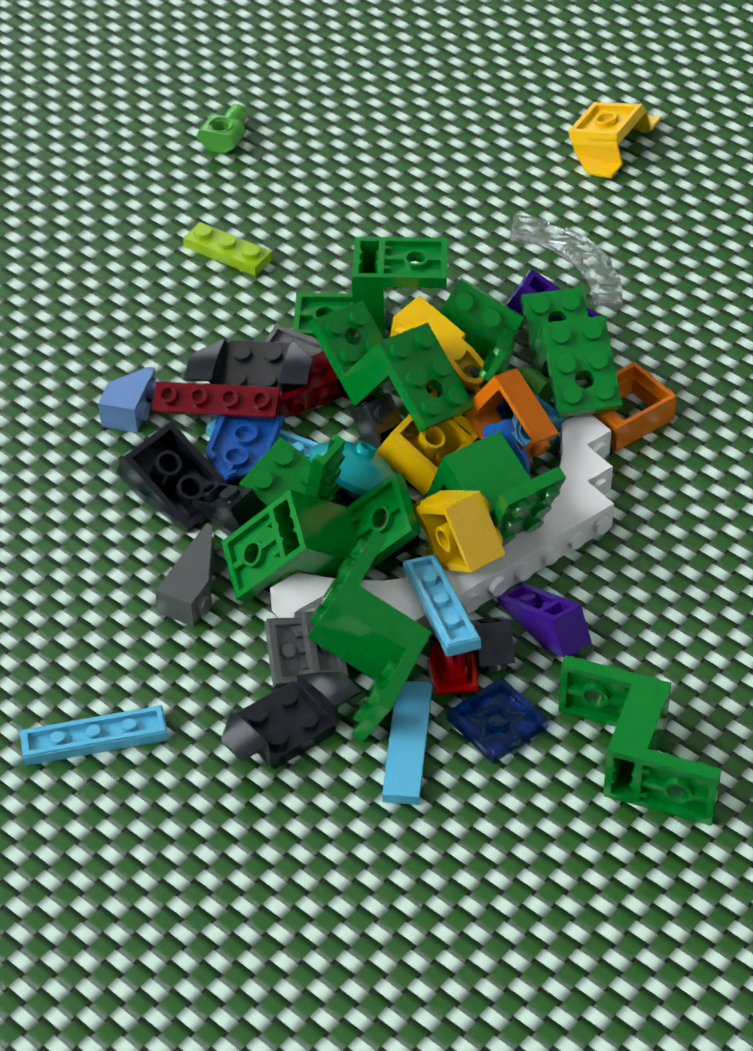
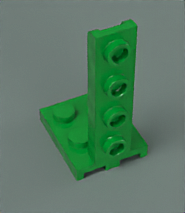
(486, 323)
(288, 469)

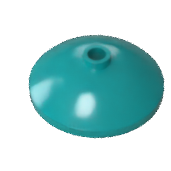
(361, 467)

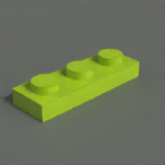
(227, 249)

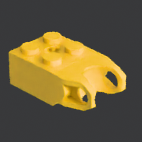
(449, 336)
(420, 453)
(459, 529)

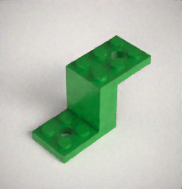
(379, 265)
(571, 352)
(396, 363)
(495, 471)
(316, 535)
(368, 634)
(634, 766)

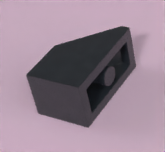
(496, 643)

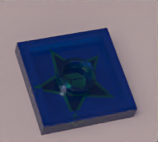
(497, 720)

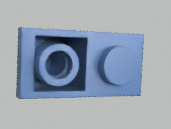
(128, 400)

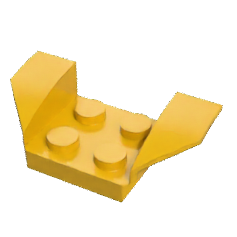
(601, 130)

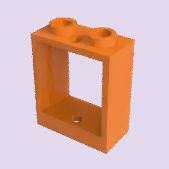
(653, 393)
(524, 405)

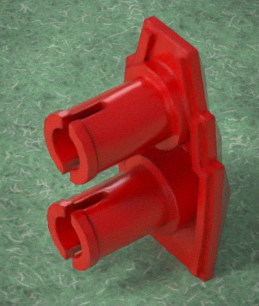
(452, 673)

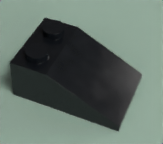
(169, 475)

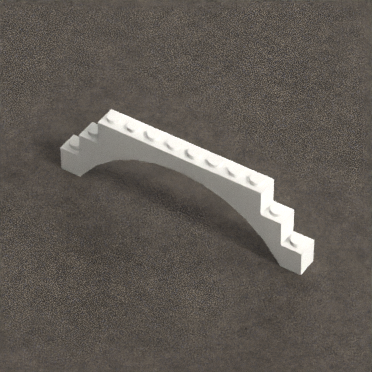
(575, 518)

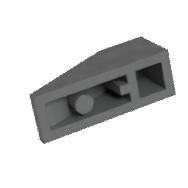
(188, 586)

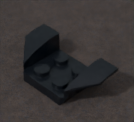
(250, 364)
(289, 718)

